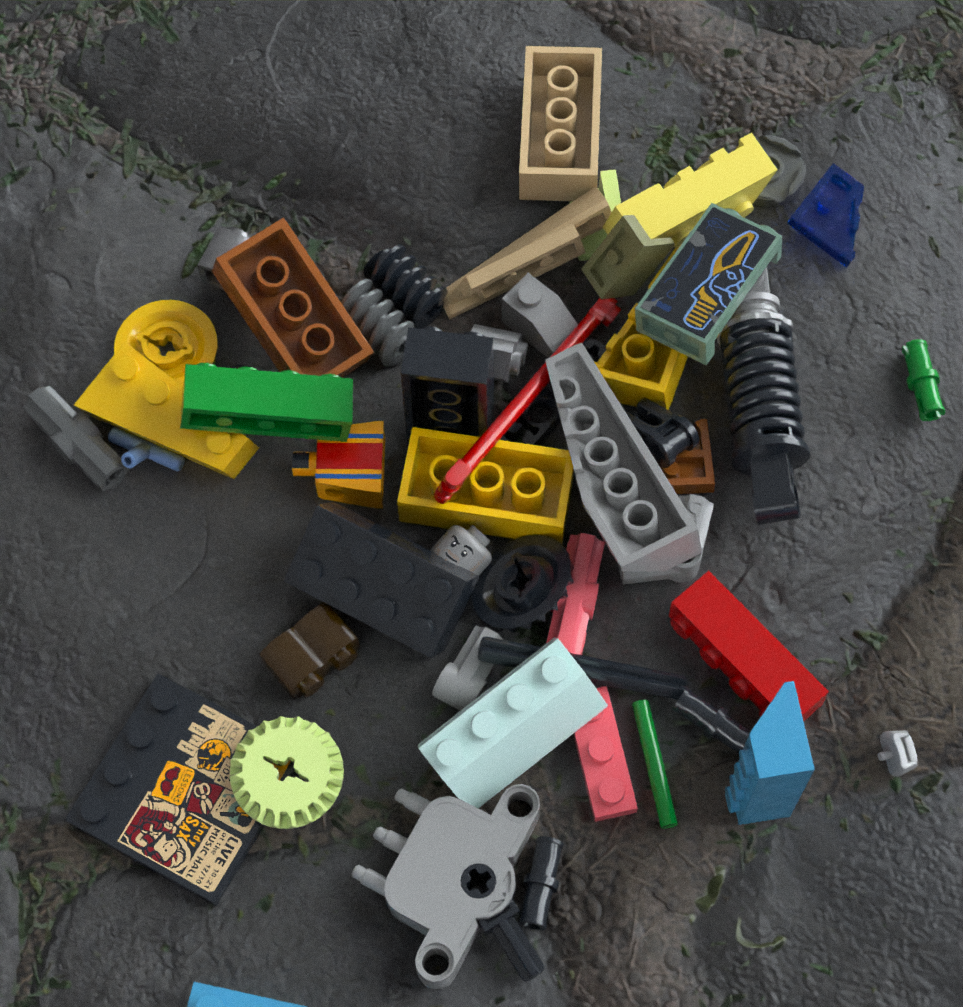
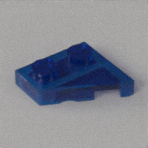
(831, 214)

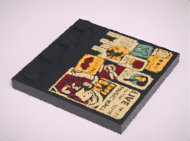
(169, 792)

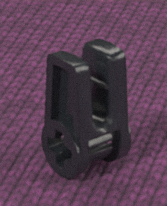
(663, 431)

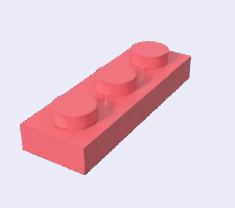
(605, 765)

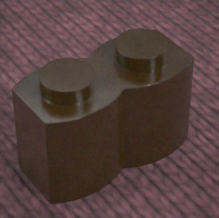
(310, 651)

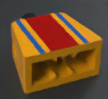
(350, 469)

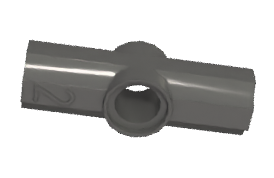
(75, 438)

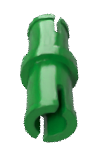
(923, 380)

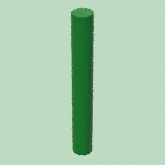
(654, 764)

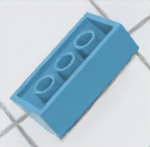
(772, 763)

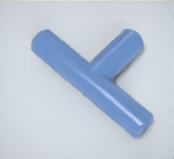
(141, 449)

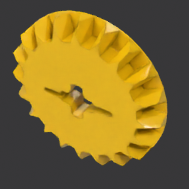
(171, 321)

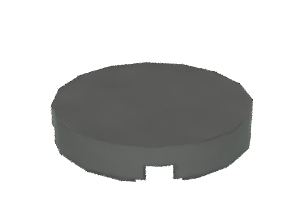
(790, 174)

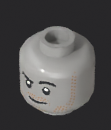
(464, 548)

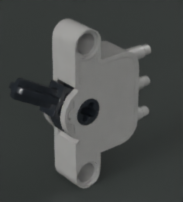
(435, 872)

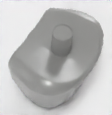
(898, 752)

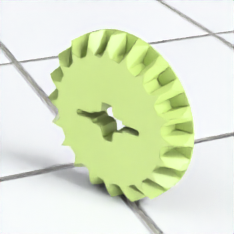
(290, 801)

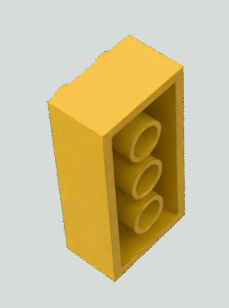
(508, 495)

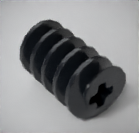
(406, 286)

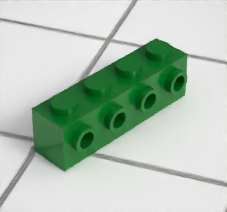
(266, 402)

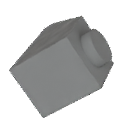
(537, 314)

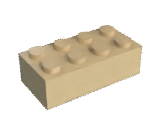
(560, 123)

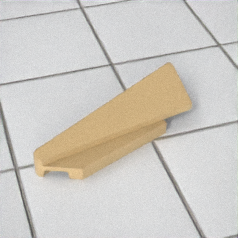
(535, 253)

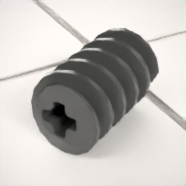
(377, 323)

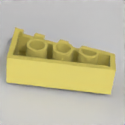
(725, 180)

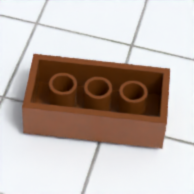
(290, 305)

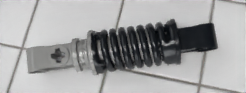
(764, 402)

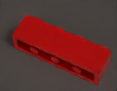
(741, 646)

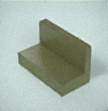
(625, 259)

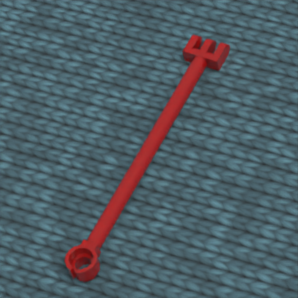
(603, 312)

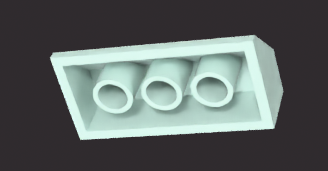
(513, 724)

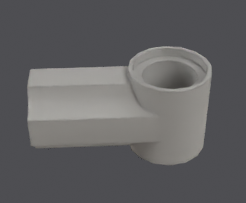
(467, 676)

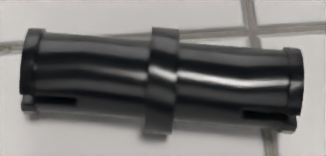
(712, 720)
(540, 883)

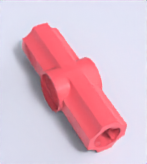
(575, 611)

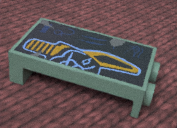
(706, 282)

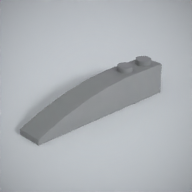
(617, 473)

